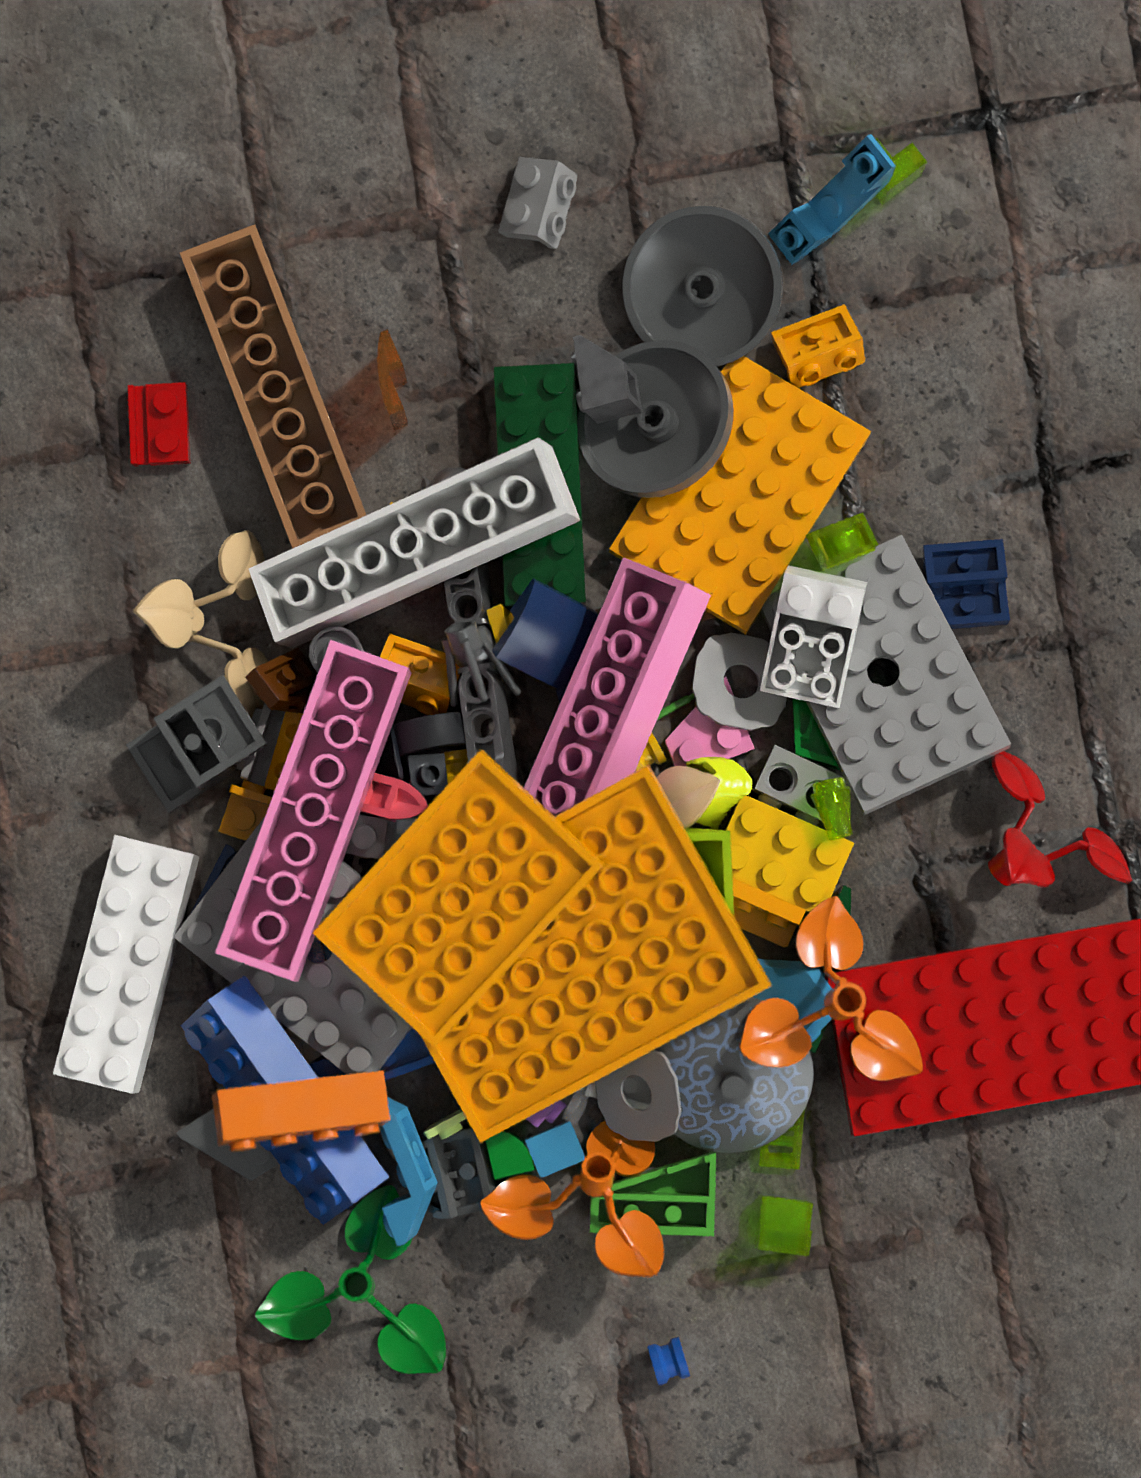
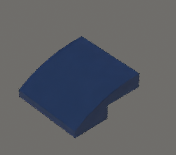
(968, 582)
(546, 634)

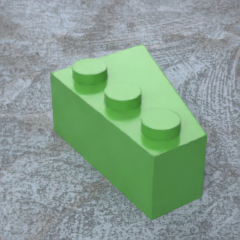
(673, 1195)

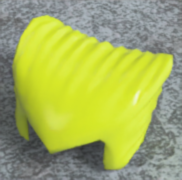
(733, 787)

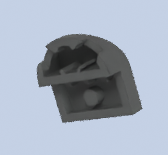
(461, 1172)

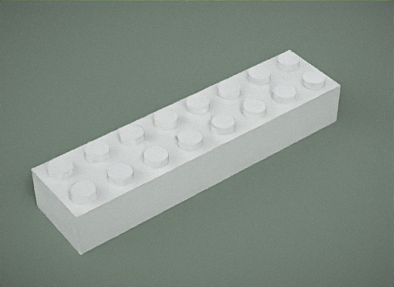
(414, 543)

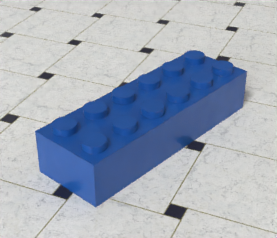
(252, 1049)

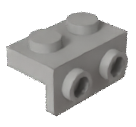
(538, 201)

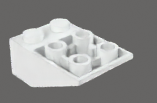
(813, 636)

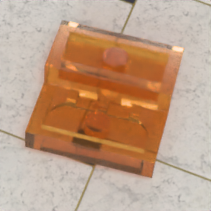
(391, 375)

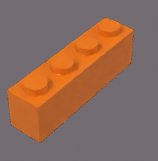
(300, 1109)

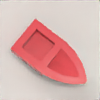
(393, 799)

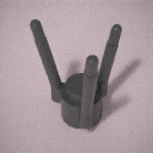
(465, 641)

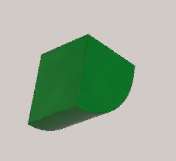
(508, 1155)

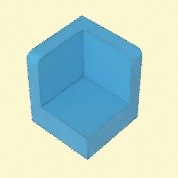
(555, 1149)

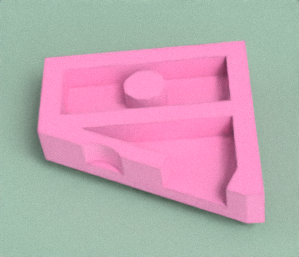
(702, 737)

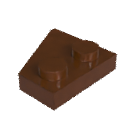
(284, 682)

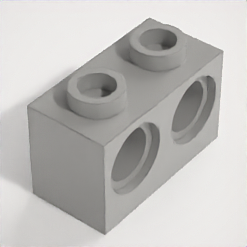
(802, 775)

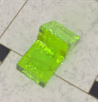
(841, 542)

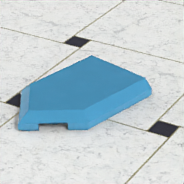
(800, 986)

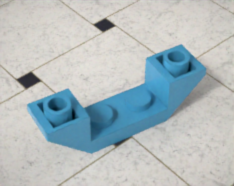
(862, 178)
(405, 1214)

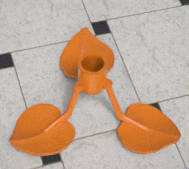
(776, 1035)
(628, 1245)

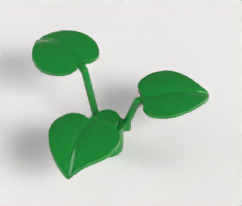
(299, 1310)

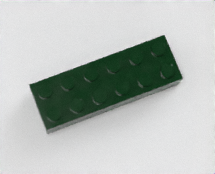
(542, 405)

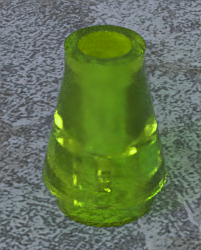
(833, 805)

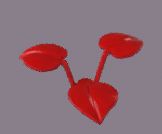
(1020, 859)

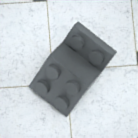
(196, 744)

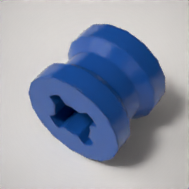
(668, 1361)

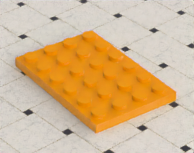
(755, 504)
(458, 898)

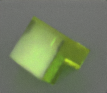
(908, 168)
(784, 1225)

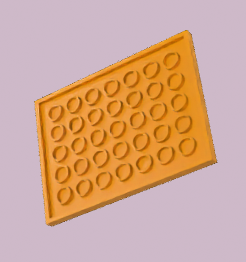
(612, 975)

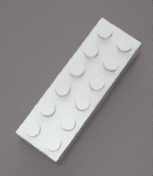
(126, 965)

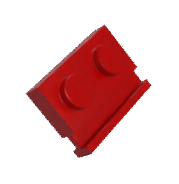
(159, 424)

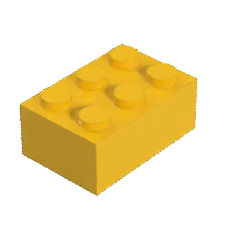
(784, 854)

